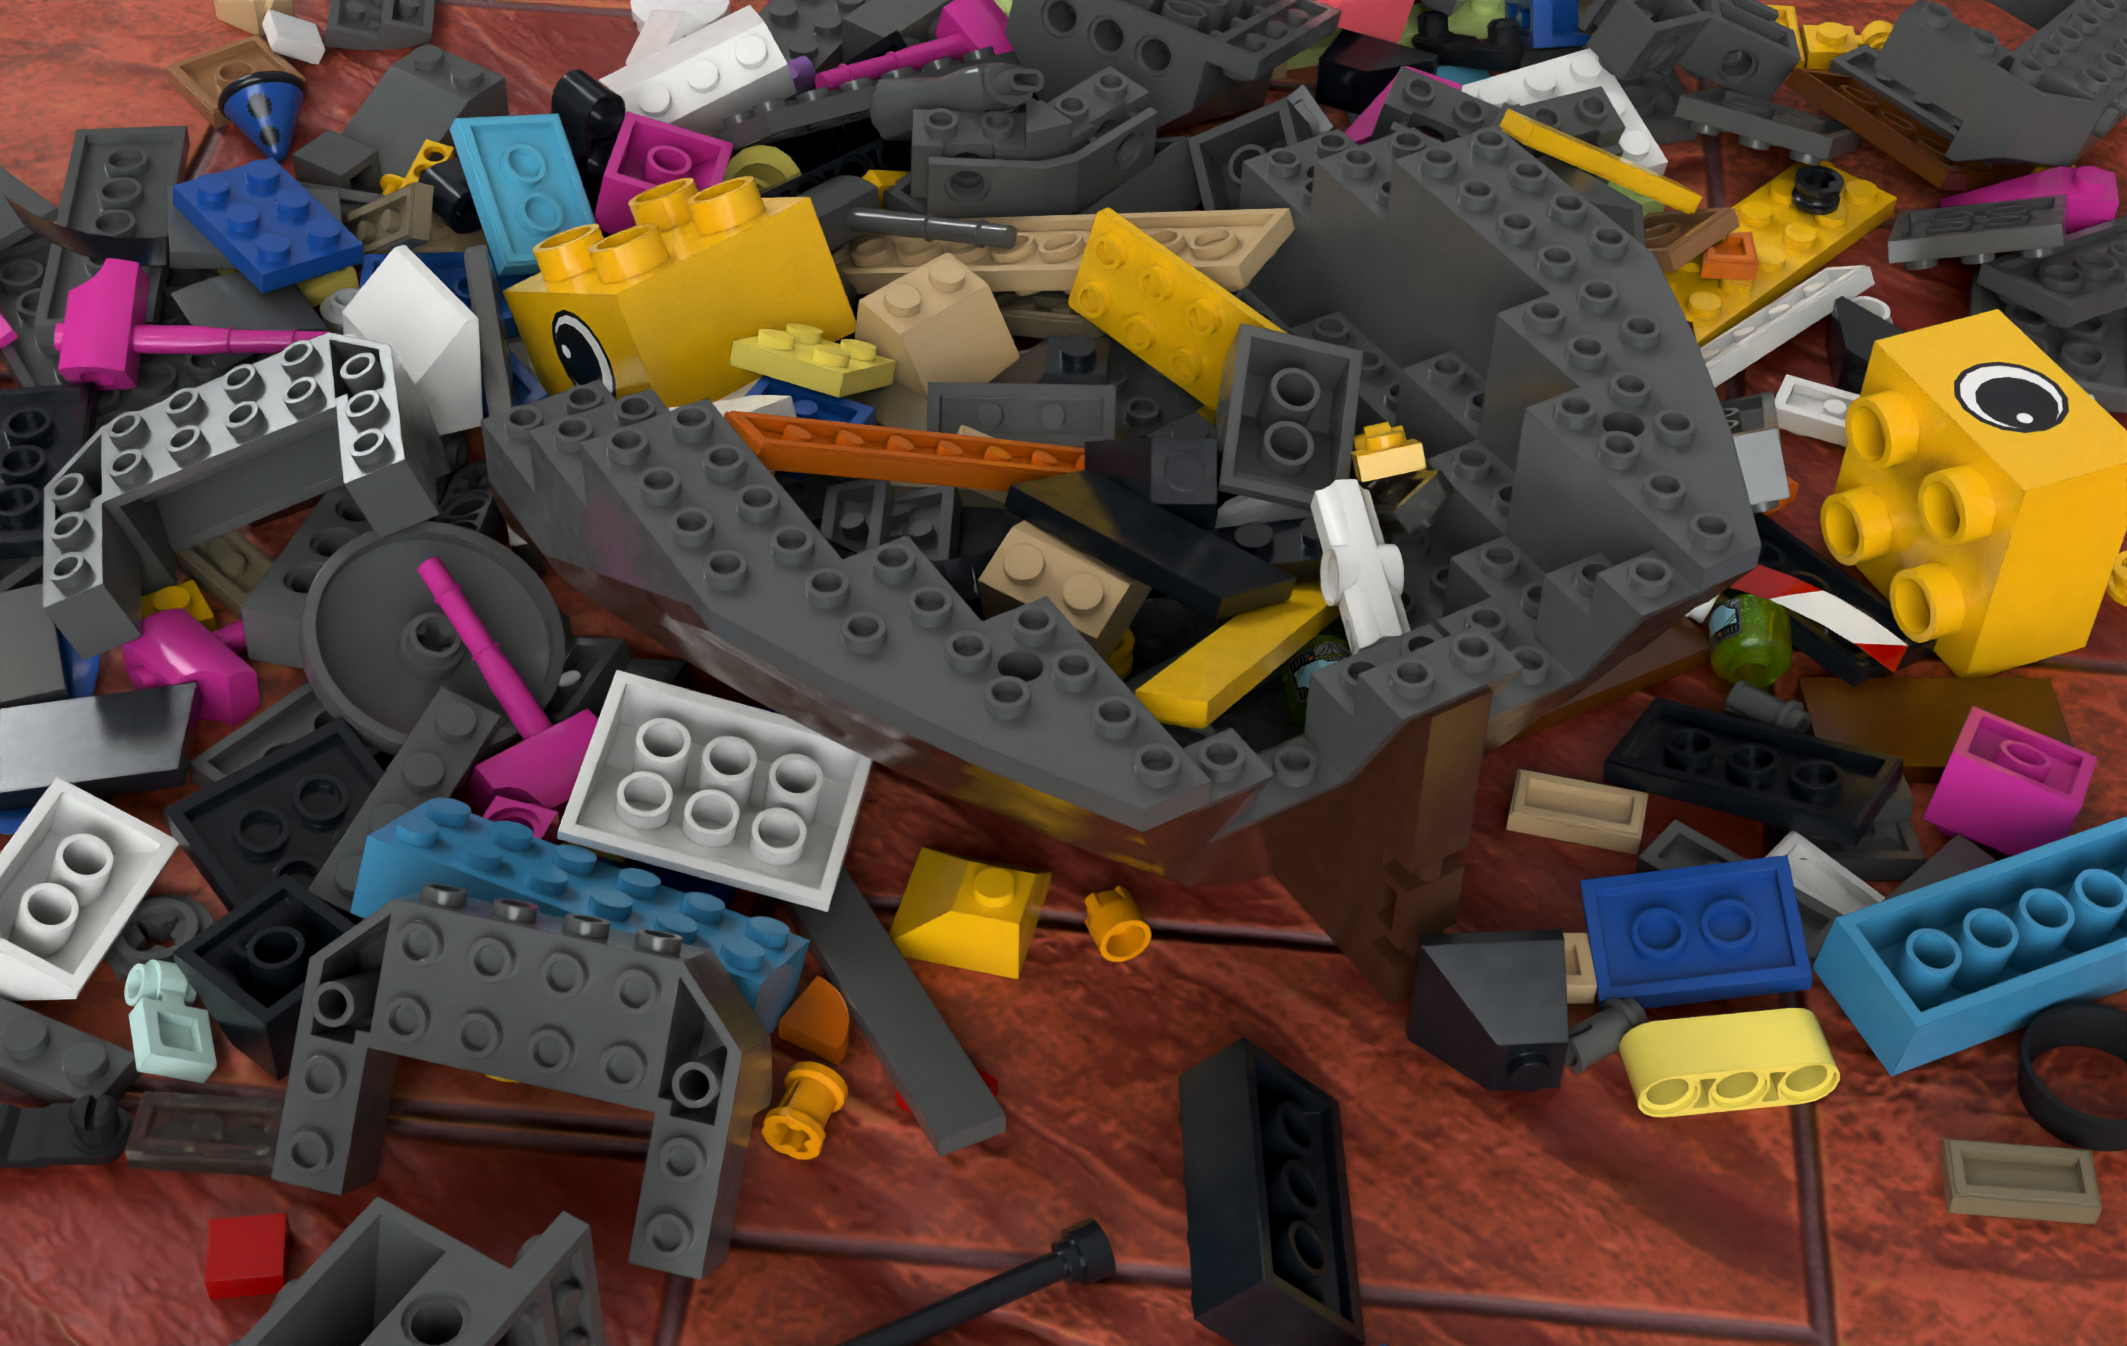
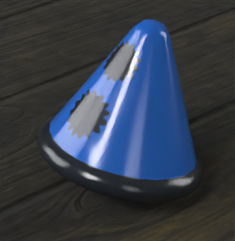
(265, 109)

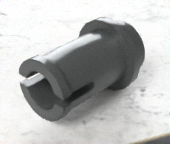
(1765, 708)
(1602, 1032)

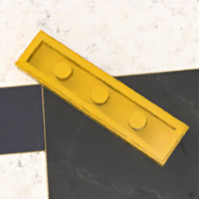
(1599, 162)

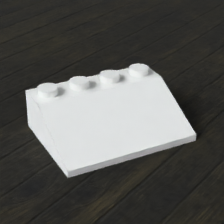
(717, 792)

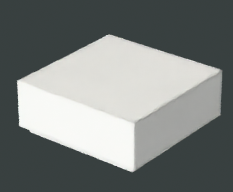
(293, 37)

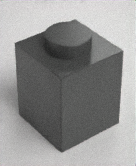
(338, 163)

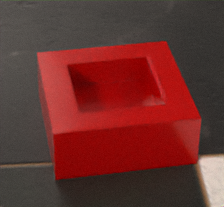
(247, 1256)

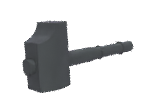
(851, 207)

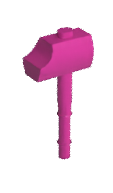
(960, 30)
(108, 331)
(183, 651)
(550, 756)

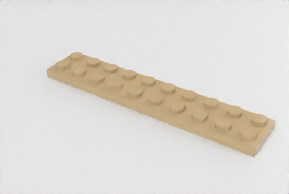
(1049, 249)

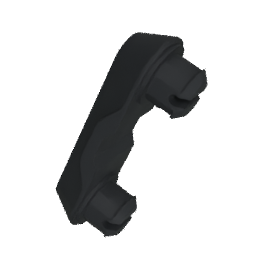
(1499, 53)
(64, 1133)

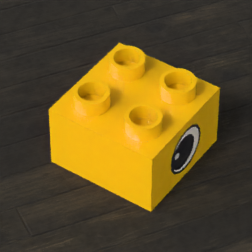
(677, 291)
(1980, 494)

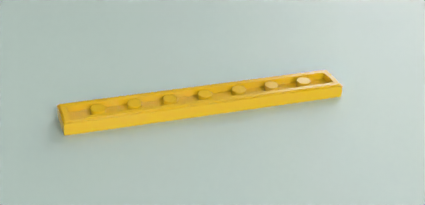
(1236, 658)

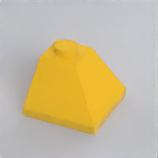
(969, 912)

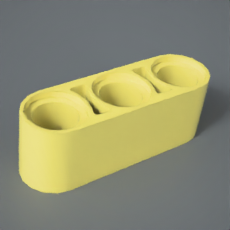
(1728, 1062)

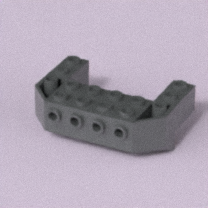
(2023, 105)
(224, 458)
(543, 1007)

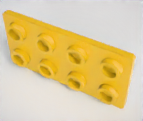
(1159, 305)

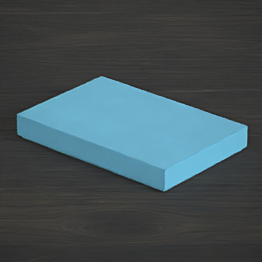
(520, 184)

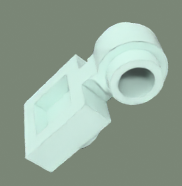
(165, 1029)

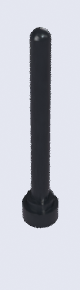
(1079, 1255)

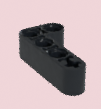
(591, 123)

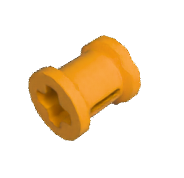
(800, 1118)

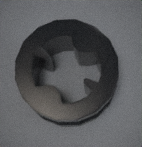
(1817, 190)

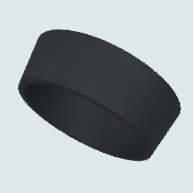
(2069, 1025)

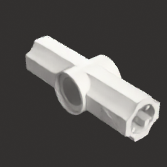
(1358, 567)

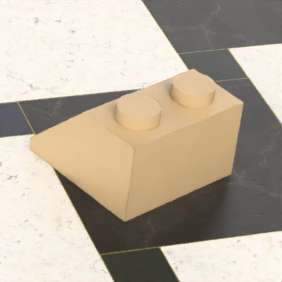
(937, 326)
(1084, 589)

